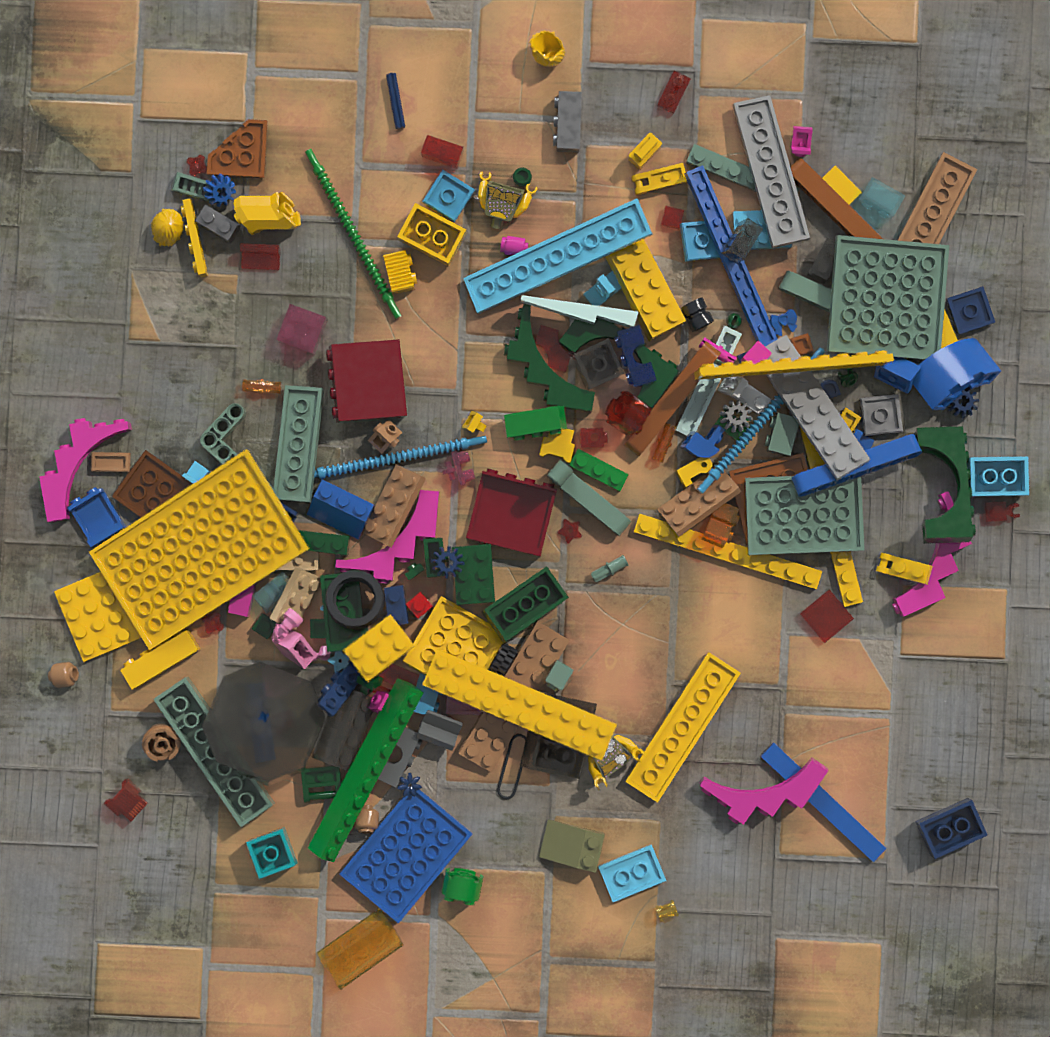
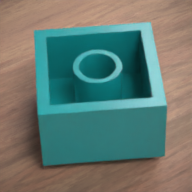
(271, 852)

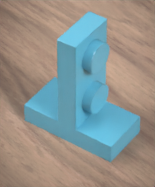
(603, 289)

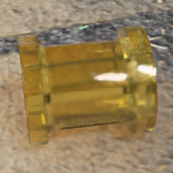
(666, 911)

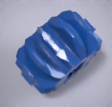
(223, 183)

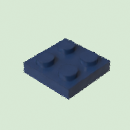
(970, 310)

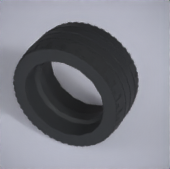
(357, 623)

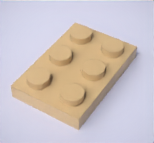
(296, 594)

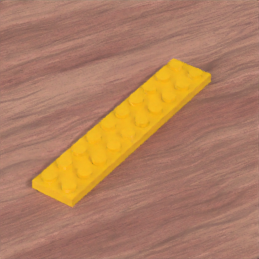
(785, 365)
(519, 704)

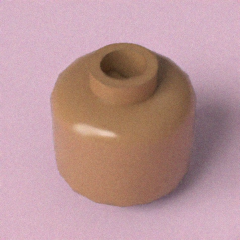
(63, 674)
(367, 820)

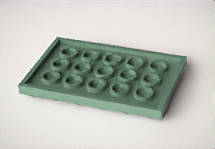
(807, 524)

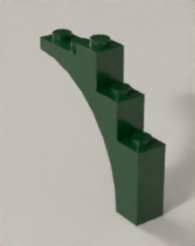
(539, 373)

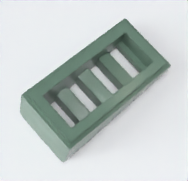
(176, 182)

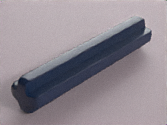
(395, 100)

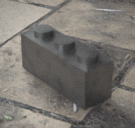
(568, 121)

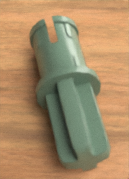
(609, 568)

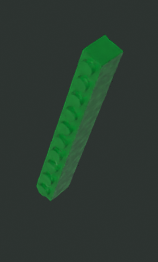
(365, 770)

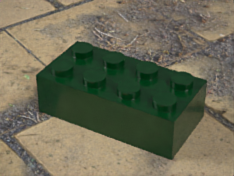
(525, 604)

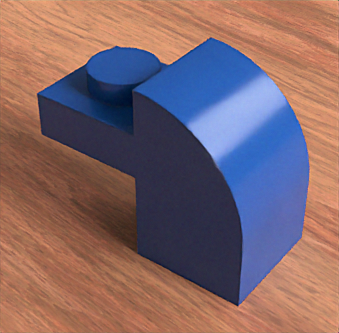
(703, 447)

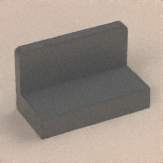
(439, 730)

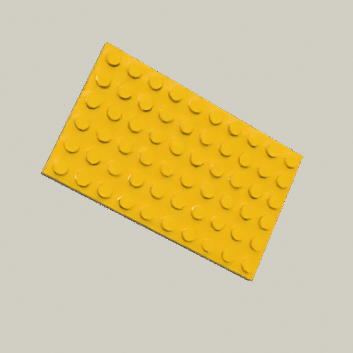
(198, 550)

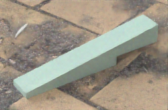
(583, 312)
(706, 388)

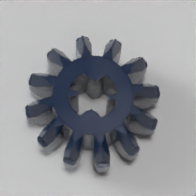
(966, 408)
(452, 557)

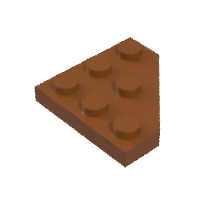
(242, 152)

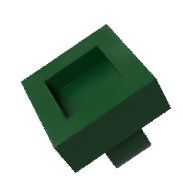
(369, 686)

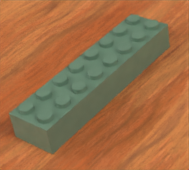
(186, 714)

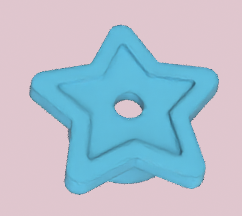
(335, 661)

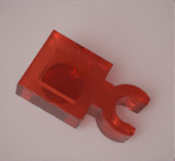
(998, 511)

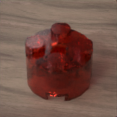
(627, 413)

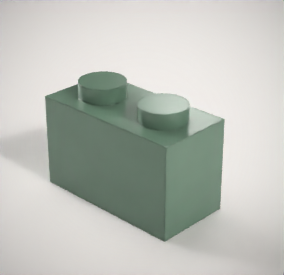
(782, 434)
(558, 676)

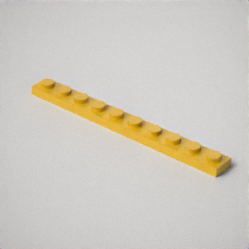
(730, 552)
(841, 560)

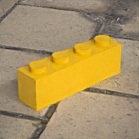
(160, 659)

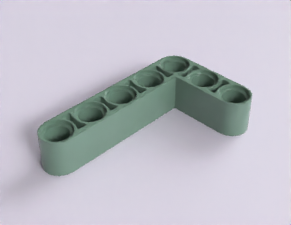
(214, 431)
(588, 498)

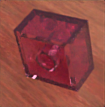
(302, 329)

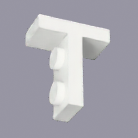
(740, 390)

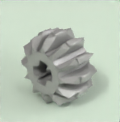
(742, 420)

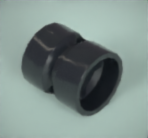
(697, 314)

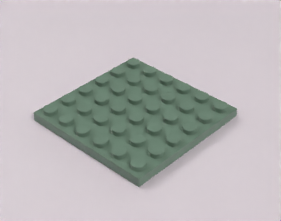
(887, 297)

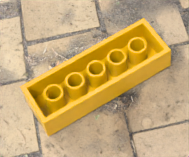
(646, 289)

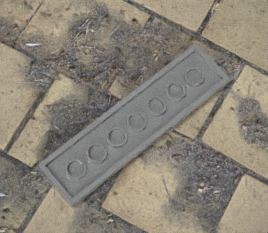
(771, 171)
(816, 414)

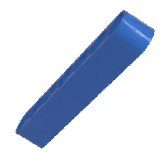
(880, 457)

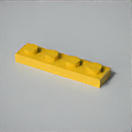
(192, 230)

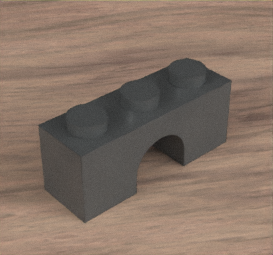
(394, 770)

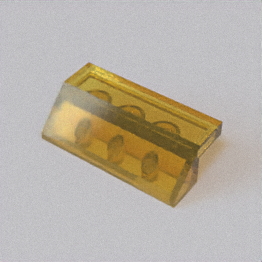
(360, 948)

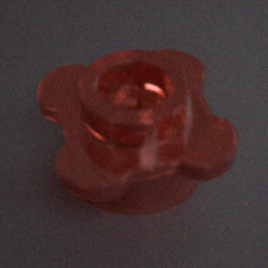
(202, 168)
(209, 627)

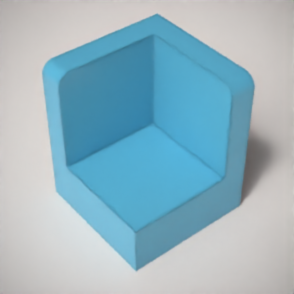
(196, 472)

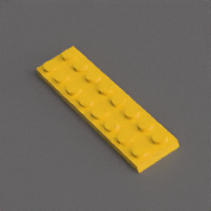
(683, 727)

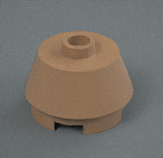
(161, 742)

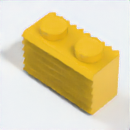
(399, 271)

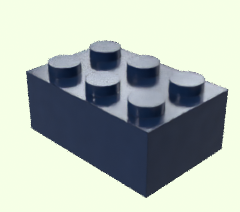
(951, 828)

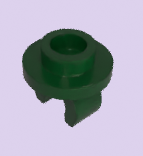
(849, 379)

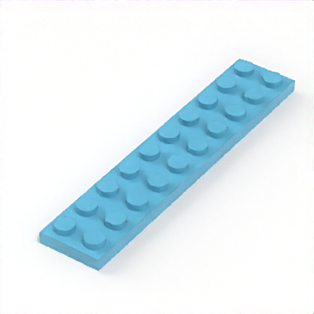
(558, 256)

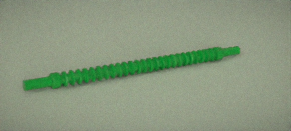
(386, 296)

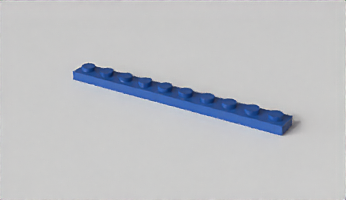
(737, 273)

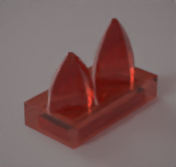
(673, 92)

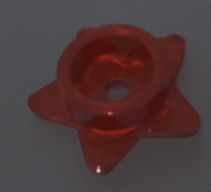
(575, 532)

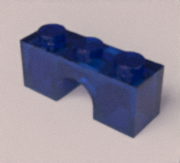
(628, 341)

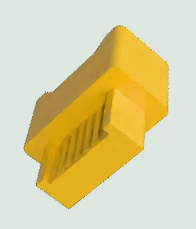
(644, 151)
(558, 445)

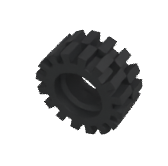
(503, 659)

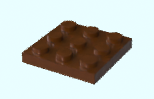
(149, 485)

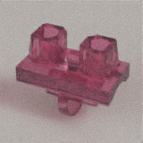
(463, 476)

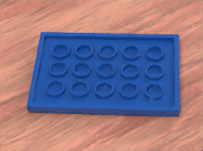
(406, 854)

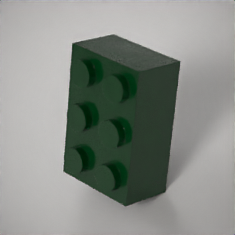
(476, 580)

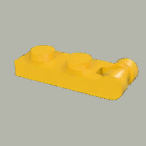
(659, 178)
(905, 568)

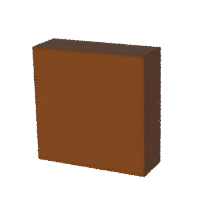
(802, 344)

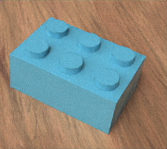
(999, 476)

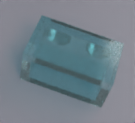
(881, 198)

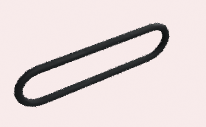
(504, 767)

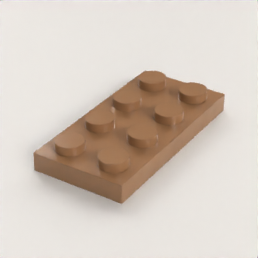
(393, 505)
(692, 507)

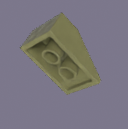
(572, 845)

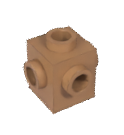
(385, 436)

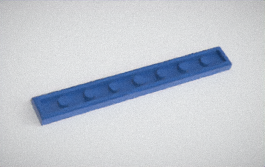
(827, 806)

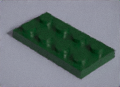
(350, 605)

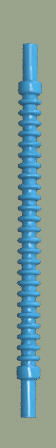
(464, 443)
(714, 474)

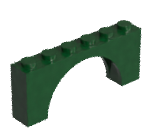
(582, 333)
(949, 446)

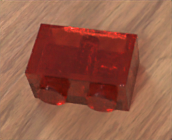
(442, 151)

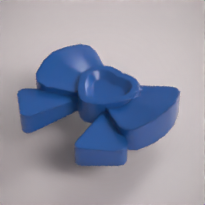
(788, 319)

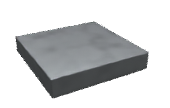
(881, 415)

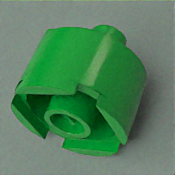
(462, 886)

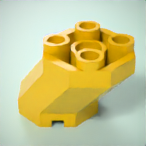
(266, 212)

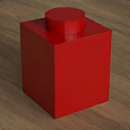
(419, 605)

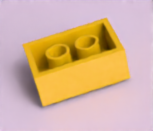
(432, 234)
(379, 648)

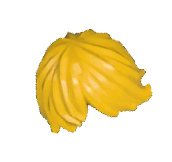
(547, 48)
(167, 227)

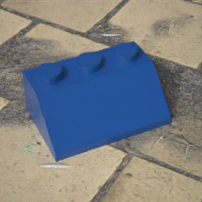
(340, 509)

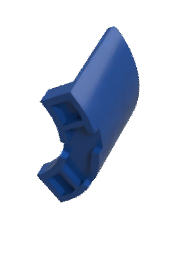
(953, 370)

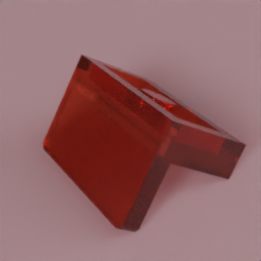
(260, 256)

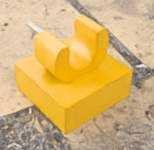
(473, 422)

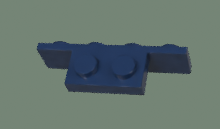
(339, 689)

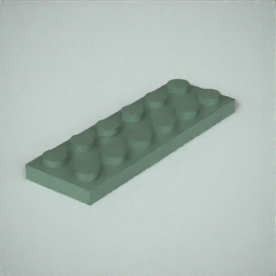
(298, 443)

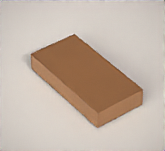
(110, 462)

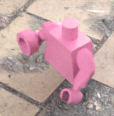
(293, 644)

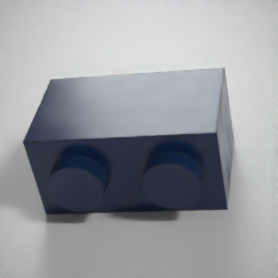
(396, 604)

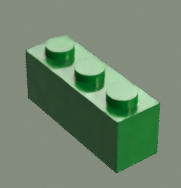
(535, 422)

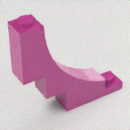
(943, 564)

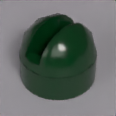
(729, 320)

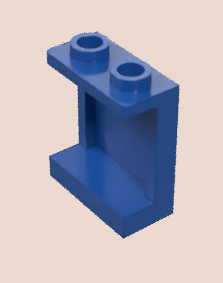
(96, 516)

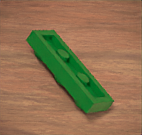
(598, 470)

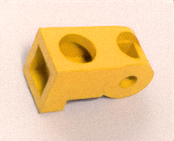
(698, 466)

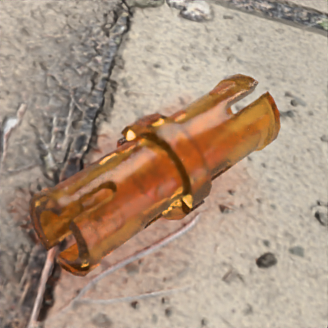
(261, 386)
(664, 442)

